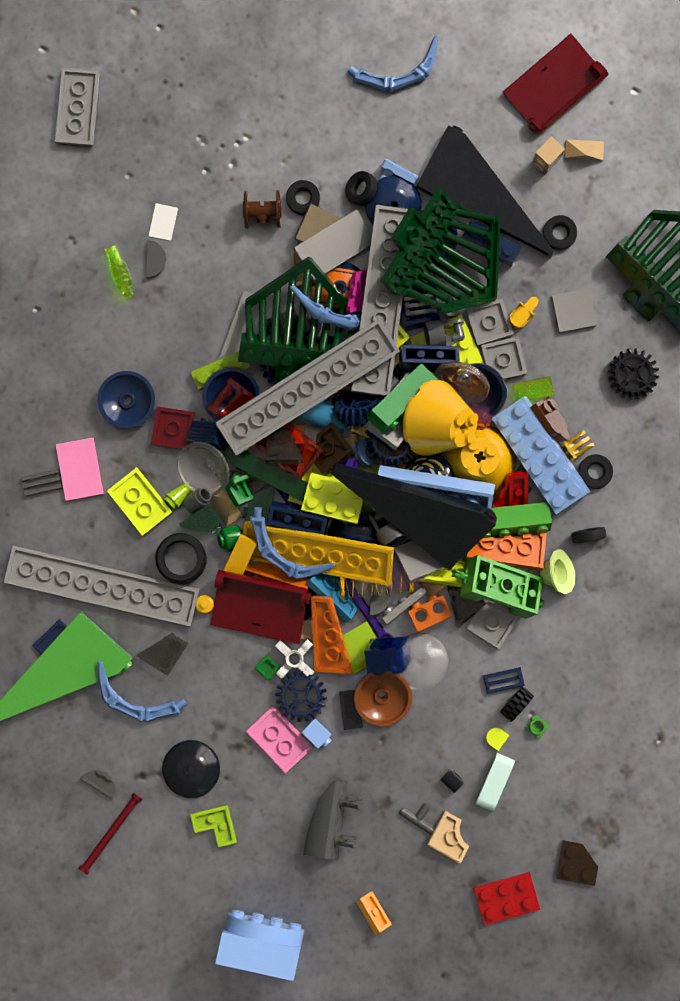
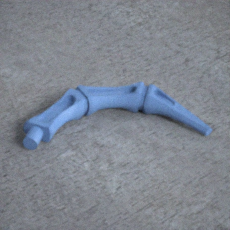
(394, 83)
(325, 315)
(270, 553)
(137, 712)

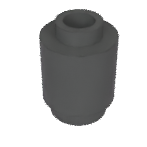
(197, 500)

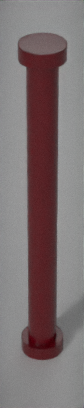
(110, 833)

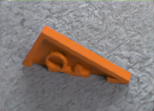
(273, 573)

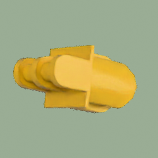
(523, 313)
(573, 448)

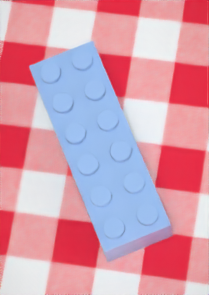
(541, 455)
(461, 488)

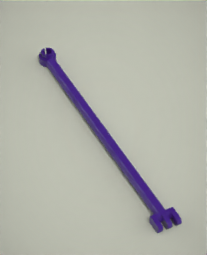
(360, 602)

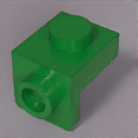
(239, 491)

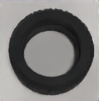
(160, 558)

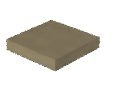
(313, 222)

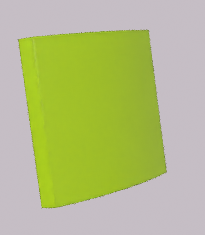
(356, 643)

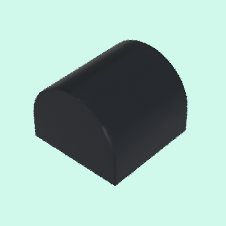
(452, 780)

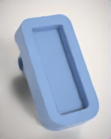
(392, 168)

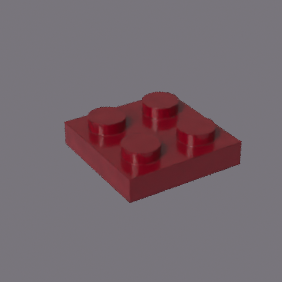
(171, 427)

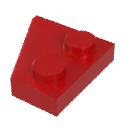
(513, 490)

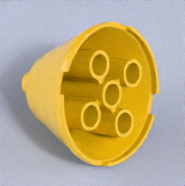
(438, 420)
(496, 455)

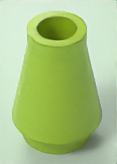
(176, 496)

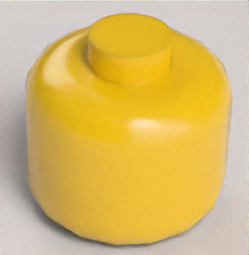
(204, 604)

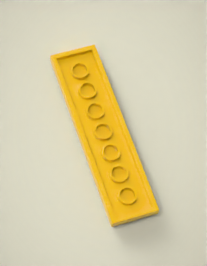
(351, 557)

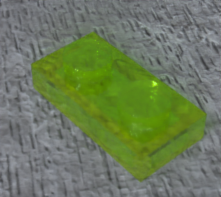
(534, 388)

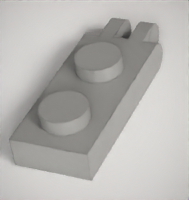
(404, 603)

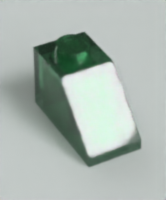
(264, 501)
(204, 520)

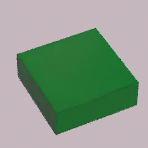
(267, 667)

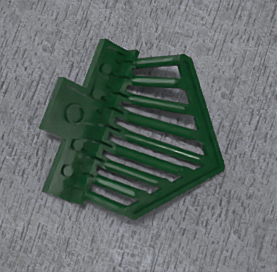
(417, 239)
(651, 287)
(287, 353)

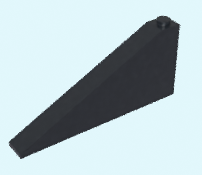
(470, 180)
(433, 520)

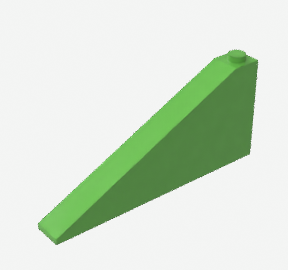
(66, 667)

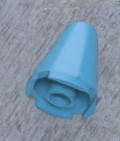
(321, 416)

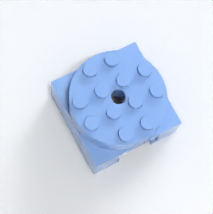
(260, 945)

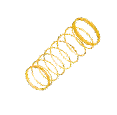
(411, 587)

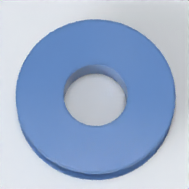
(361, 455)

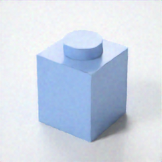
(317, 734)

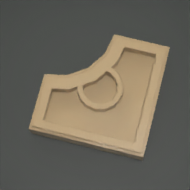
(447, 838)

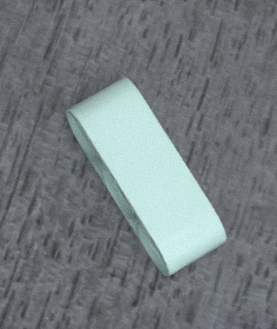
(495, 782)

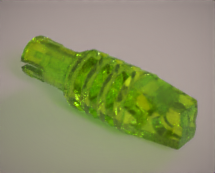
(120, 271)

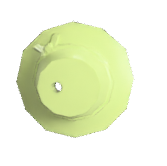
(559, 572)

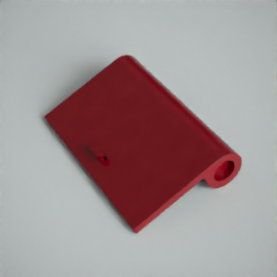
(555, 84)
(271, 606)

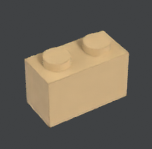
(548, 155)

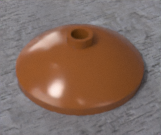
(385, 709)

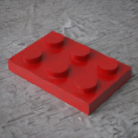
(506, 898)

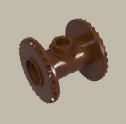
(254, 210)

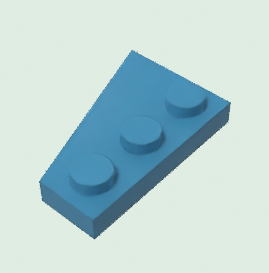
(327, 586)

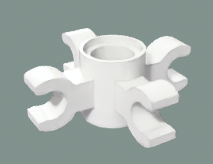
(288, 652)

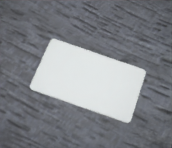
(163, 221)

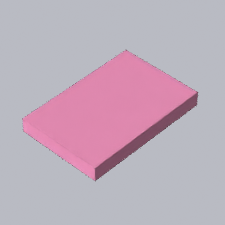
(79, 469)
(279, 739)

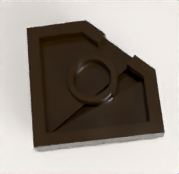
(335, 449)
(576, 864)

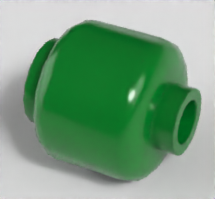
(228, 537)

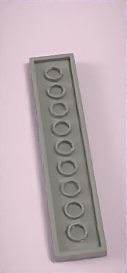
(377, 300)
(307, 386)
(101, 586)

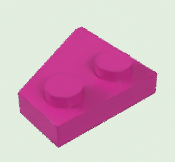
(356, 291)

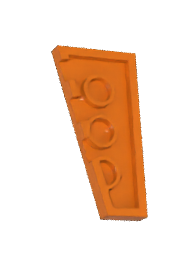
(517, 551)
(328, 640)

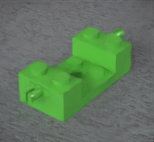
(485, 578)

